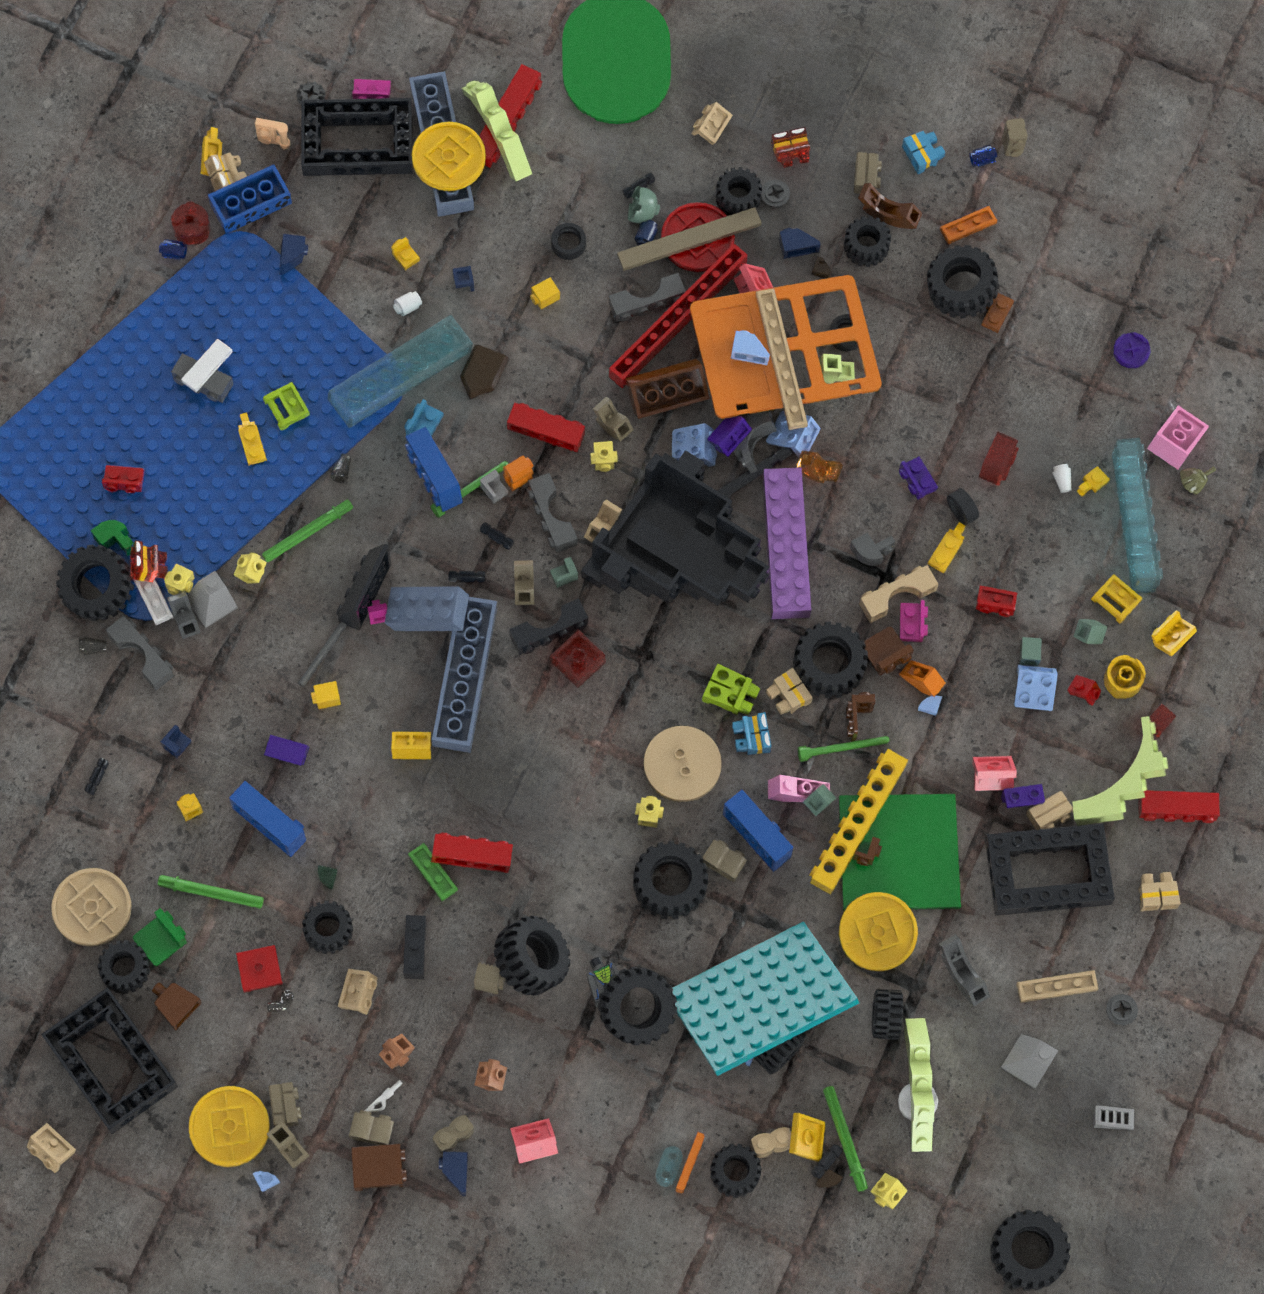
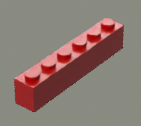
(514, 101)

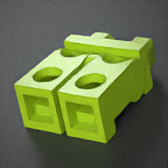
(729, 690)

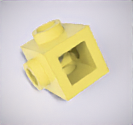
(603, 456)
(250, 568)
(179, 580)
(649, 811)
(888, 1191)

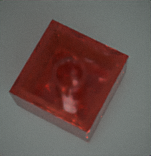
(999, 459)
(578, 658)

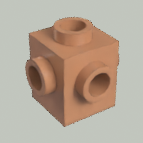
(396, 1051)
(491, 1075)

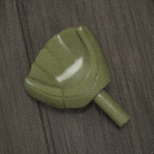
(1195, 479)

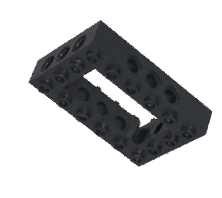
(356, 113)
(1048, 898)
(84, 1019)

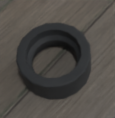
(568, 228)
(840, 320)
(963, 506)

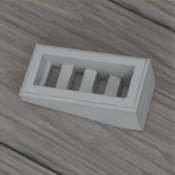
(1097, 1123)

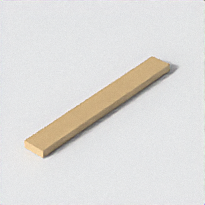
(781, 359)

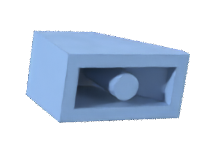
(748, 348)

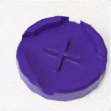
(1131, 350)

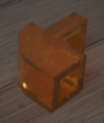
(817, 468)

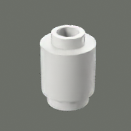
(407, 303)

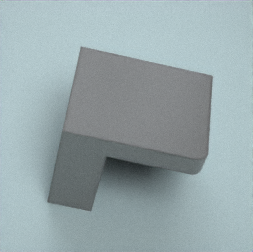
(493, 487)

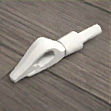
(382, 1099)

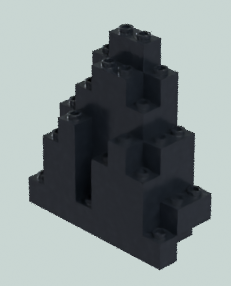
(677, 540)

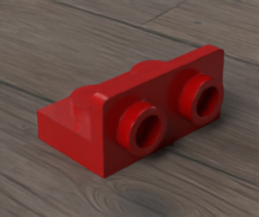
(123, 478)

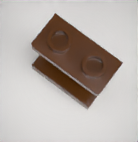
(378, 1166)

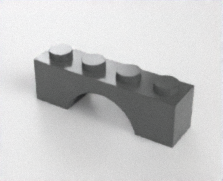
(626, 305)
(560, 533)
(125, 635)

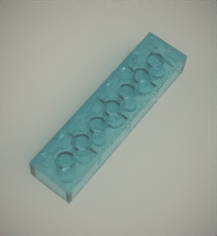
(400, 371)
(1136, 515)

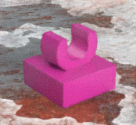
(377, 612)

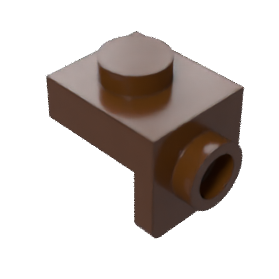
(867, 859)

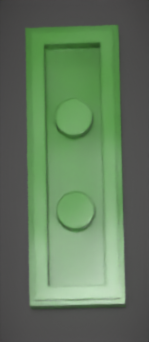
(432, 872)

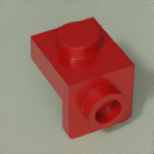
(1085, 689)

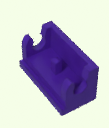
(729, 434)
(286, 750)

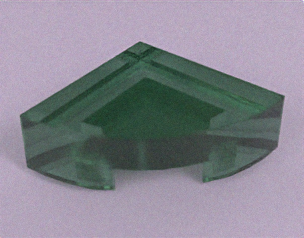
(327, 876)

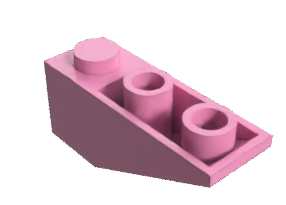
(792, 789)

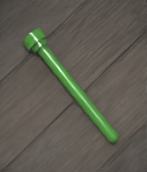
(469, 488)
(806, 753)

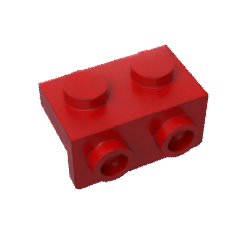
(996, 601)

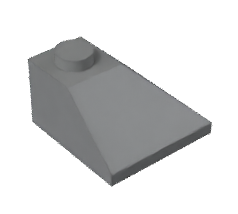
(211, 599)
(1029, 1060)

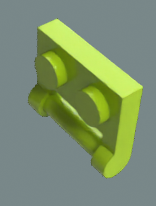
(292, 403)

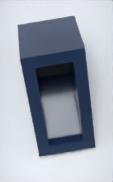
(797, 243)
(292, 252)
(454, 1169)

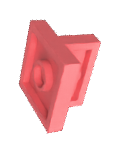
(752, 279)
(994, 773)
(534, 1140)

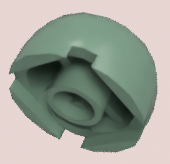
(643, 206)

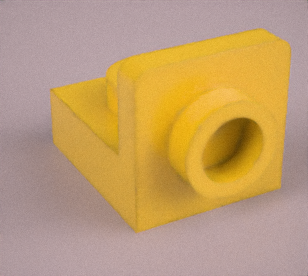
(404, 253)

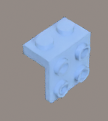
(695, 442)

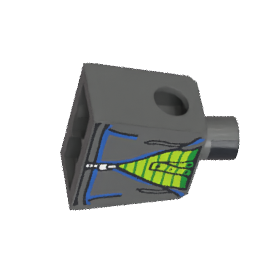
(597, 978)

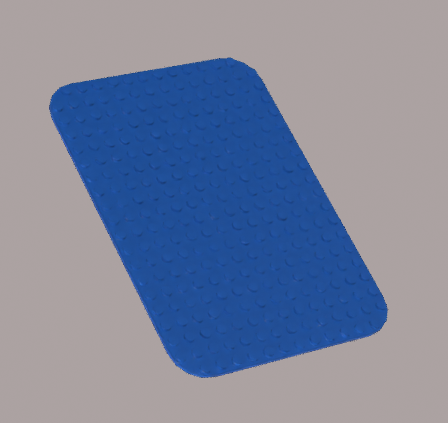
(129, 412)

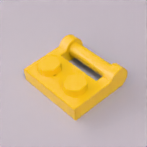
(1121, 594)

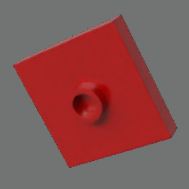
(259, 968)

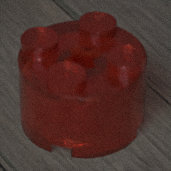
(191, 223)

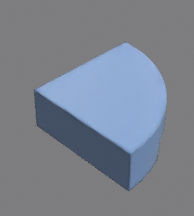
(930, 705)
(265, 1180)

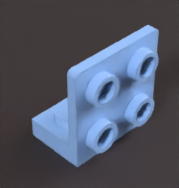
(796, 439)
(1035, 687)

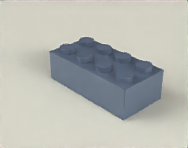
(426, 608)

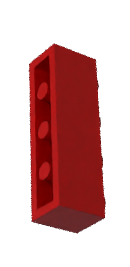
(546, 427)
(1179, 805)
(472, 853)

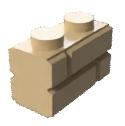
(1052, 811)

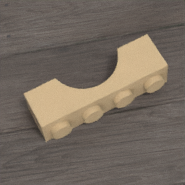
(919, 582)

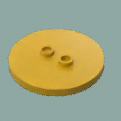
(448, 156)
(878, 931)
(229, 1126)

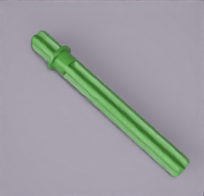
(307, 531)
(210, 891)
(845, 1139)

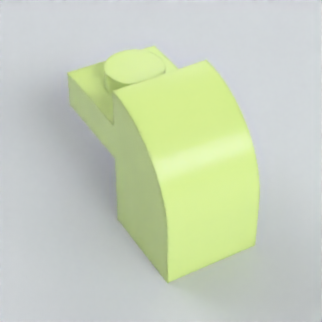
(835, 369)

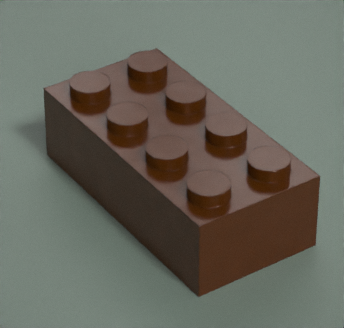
(667, 388)

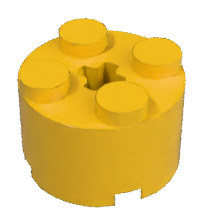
(1119, 686)

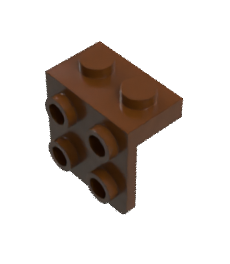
(887, 651)
(858, 704)

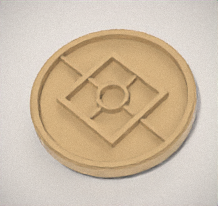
(682, 763)
(91, 907)

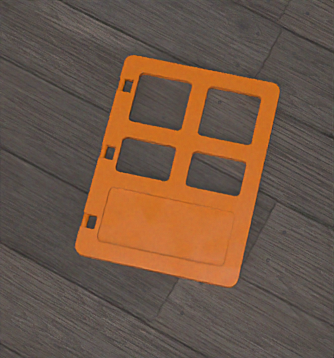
(753, 384)

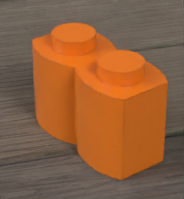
(518, 472)

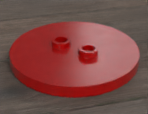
(689, 216)

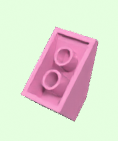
(1177, 437)

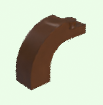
(892, 213)

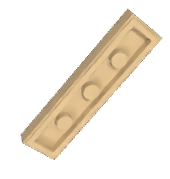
(1057, 986)

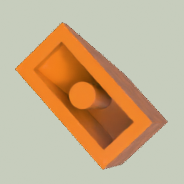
(923, 678)

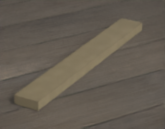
(689, 239)

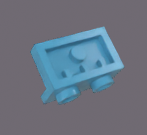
(423, 416)

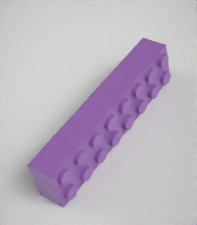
(786, 543)

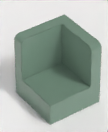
(565, 573)
(1090, 631)
(1030, 651)
(819, 800)

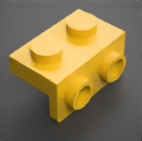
(1173, 634)

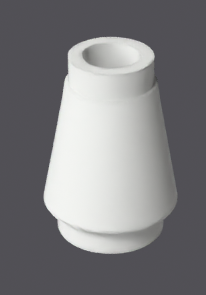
(1062, 475)

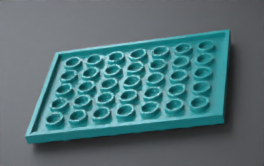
(762, 998)

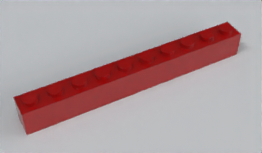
(677, 316)

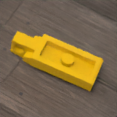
(210, 146)
(251, 441)
(947, 548)

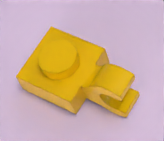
(1093, 480)

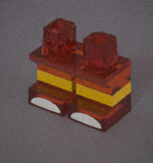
(790, 146)
(145, 562)

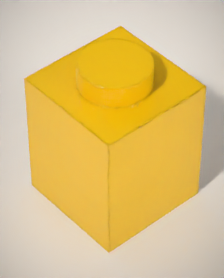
(545, 293)
(326, 695)

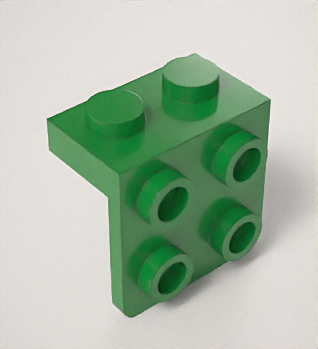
(160, 938)

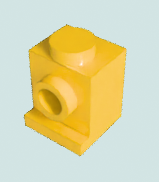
(189, 806)

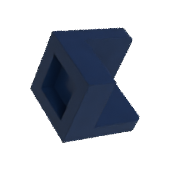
(463, 277)
(175, 742)

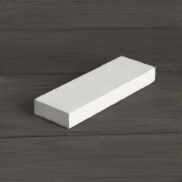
(206, 365)
(154, 601)

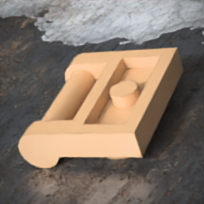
(267, 132)

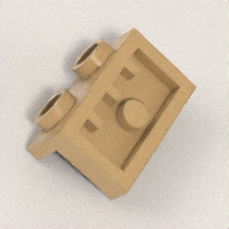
(712, 122)
(358, 991)
(50, 1147)

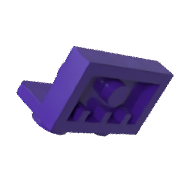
(917, 477)
(1023, 796)

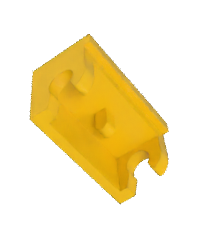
(411, 745)

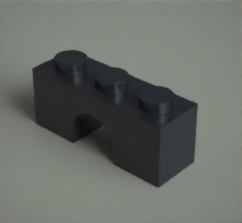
(414, 947)

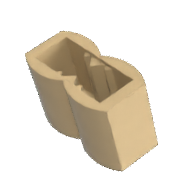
(766, 1143)

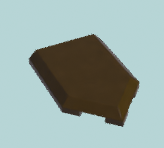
(482, 371)

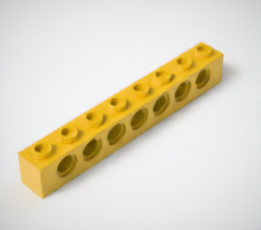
(896, 765)

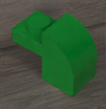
(110, 532)

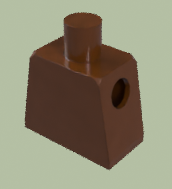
(175, 1003)

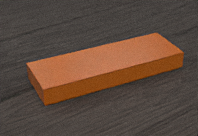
(968, 225)
(690, 1163)

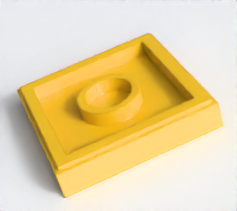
(807, 1137)

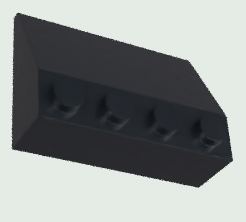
(365, 587)

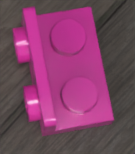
(371, 89)
(912, 621)

